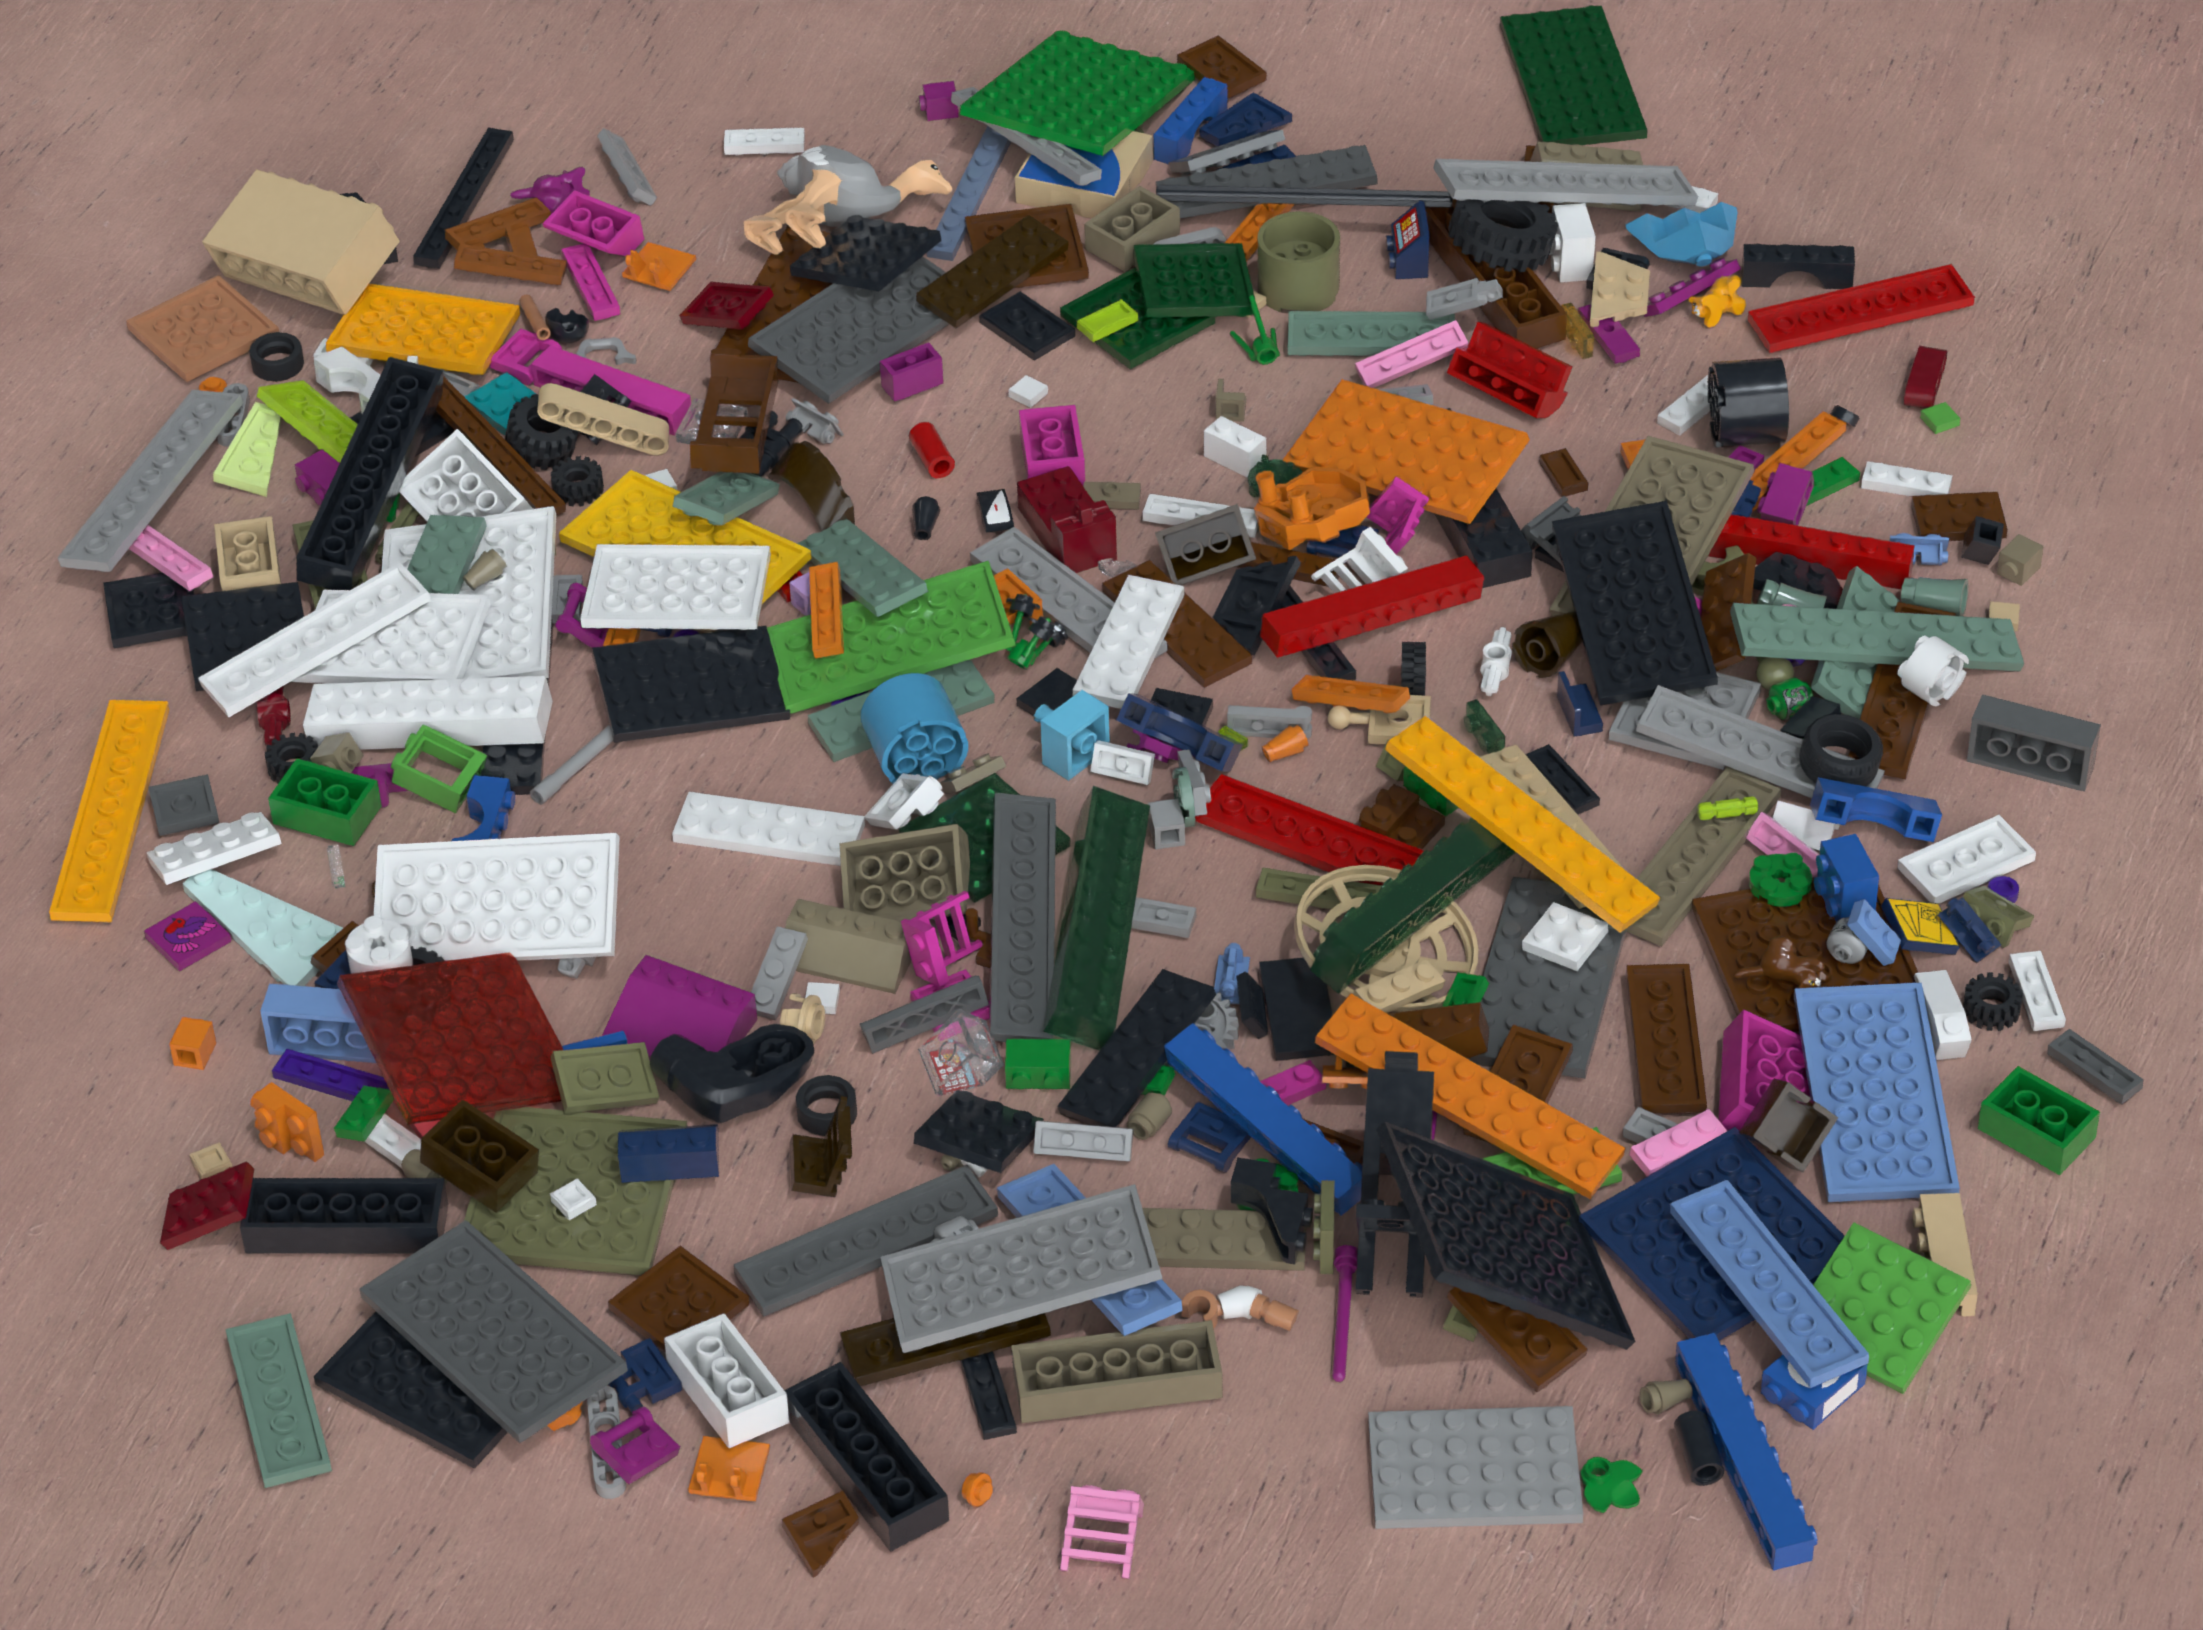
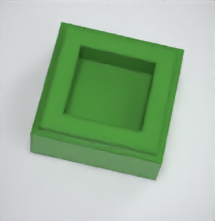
(1940, 417)

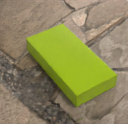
(1107, 320)

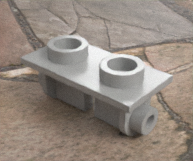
(822, 425)

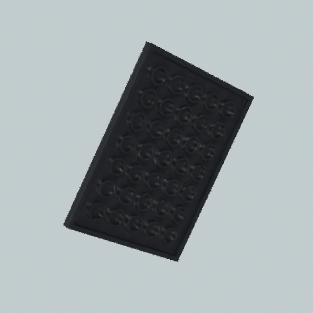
(1504, 1236)

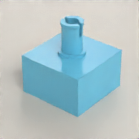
(1071, 733)

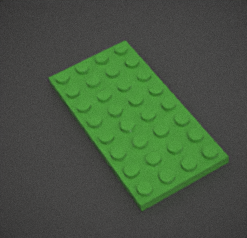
(945, 626)

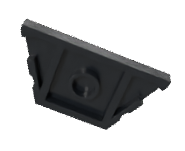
(1800, 575)
(1251, 595)

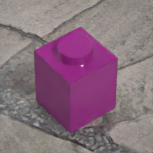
(937, 101)

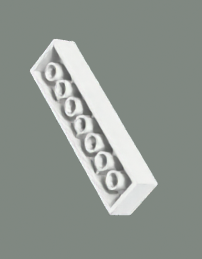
(464, 709)

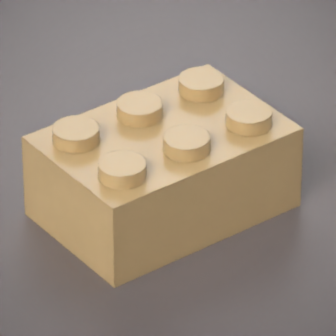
(247, 554)

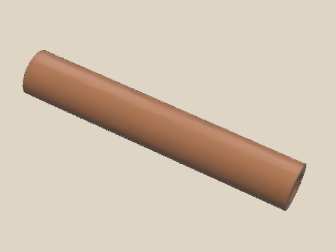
(534, 317)

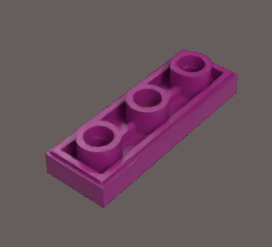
(1612, 337)

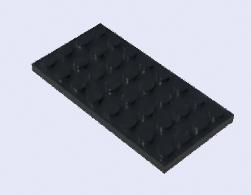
(1634, 602)

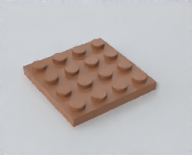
(201, 328)

